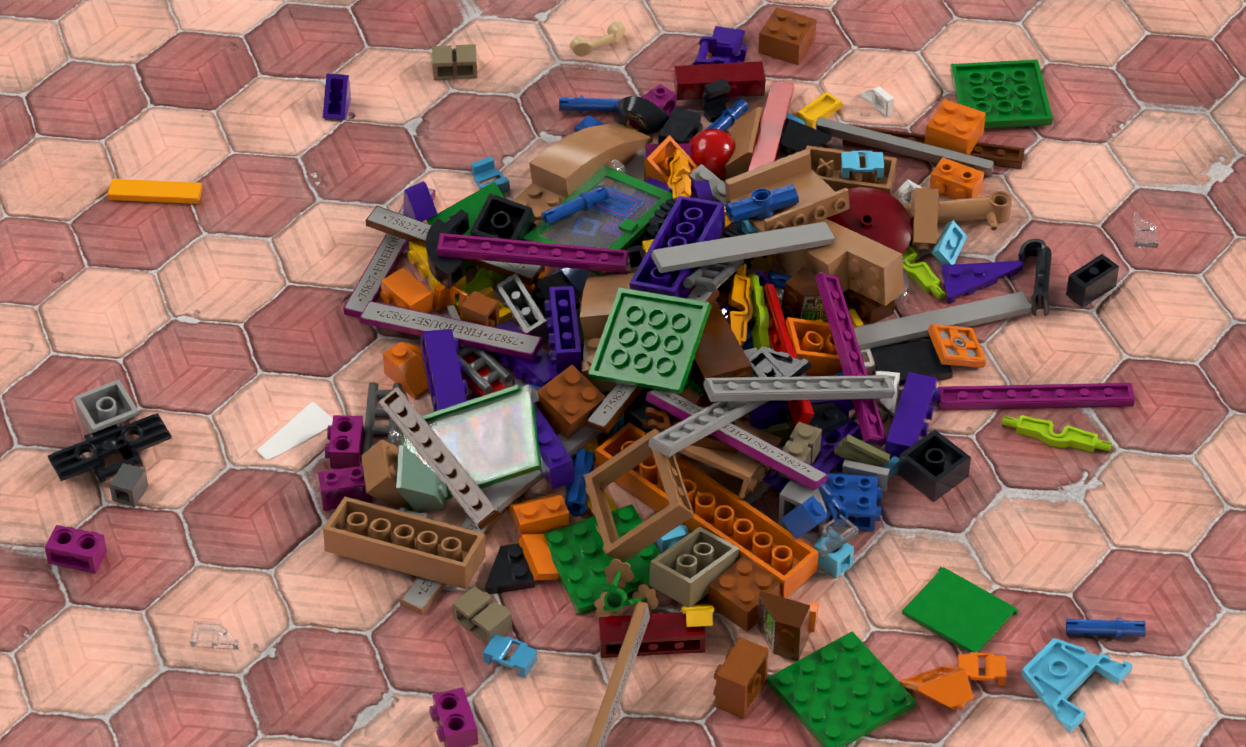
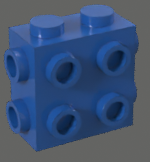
(858, 497)

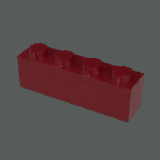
(745, 79)
(664, 635)

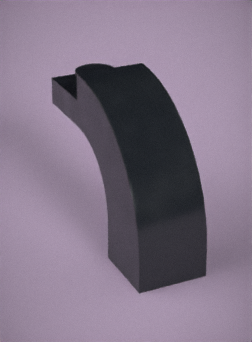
(446, 269)

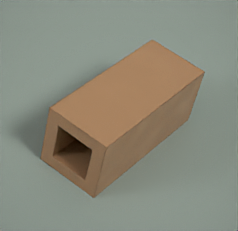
(924, 218)

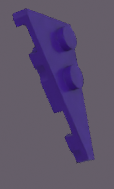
(968, 278)

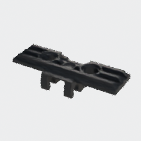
(108, 441)

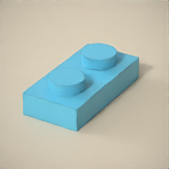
(949, 244)

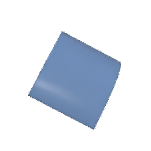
(574, 277)

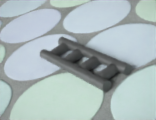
(712, 275)
(484, 359)
(372, 412)

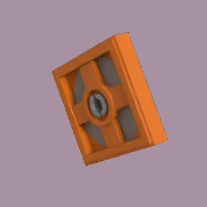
(957, 345)

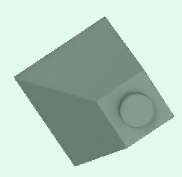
(419, 483)

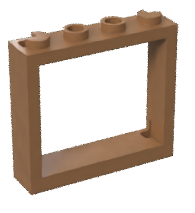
(655, 527)

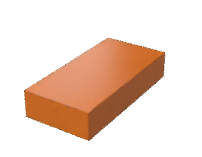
(538, 556)

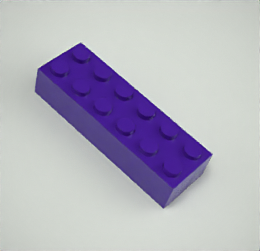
(687, 223)

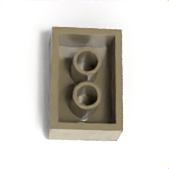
(692, 565)

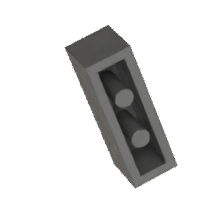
(523, 307)

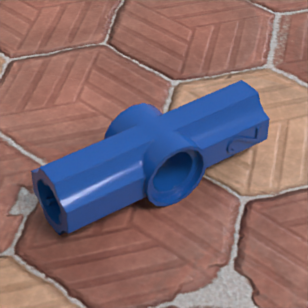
(762, 204)
(576, 495)

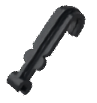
(1038, 248)

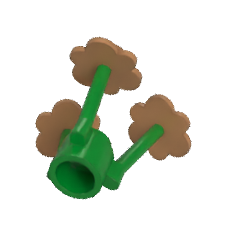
(612, 602)

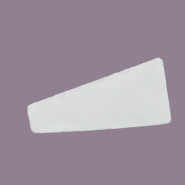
(298, 430)

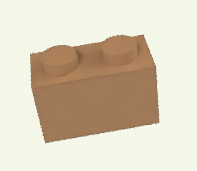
(380, 473)

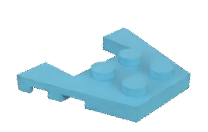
(1061, 670)

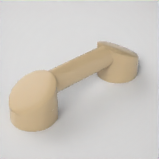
(582, 47)

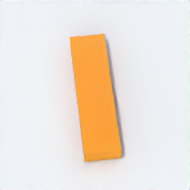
(155, 191)

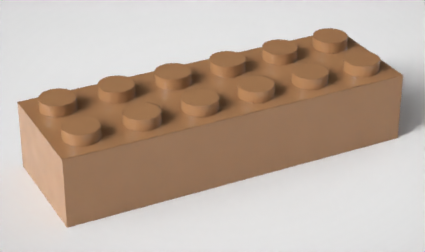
(404, 542)

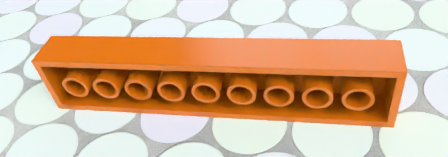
(720, 513)

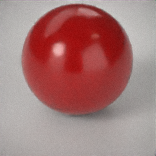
(713, 150)

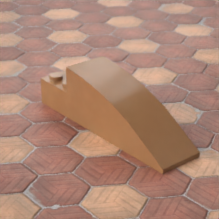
(574, 160)
(855, 260)
(595, 308)

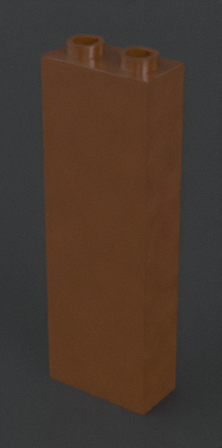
(719, 351)

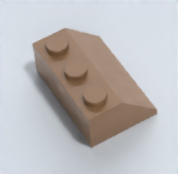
(745, 136)

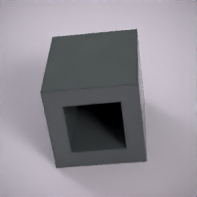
(129, 485)

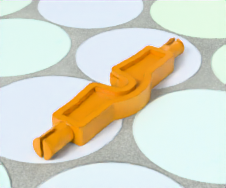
(678, 179)
(740, 299)

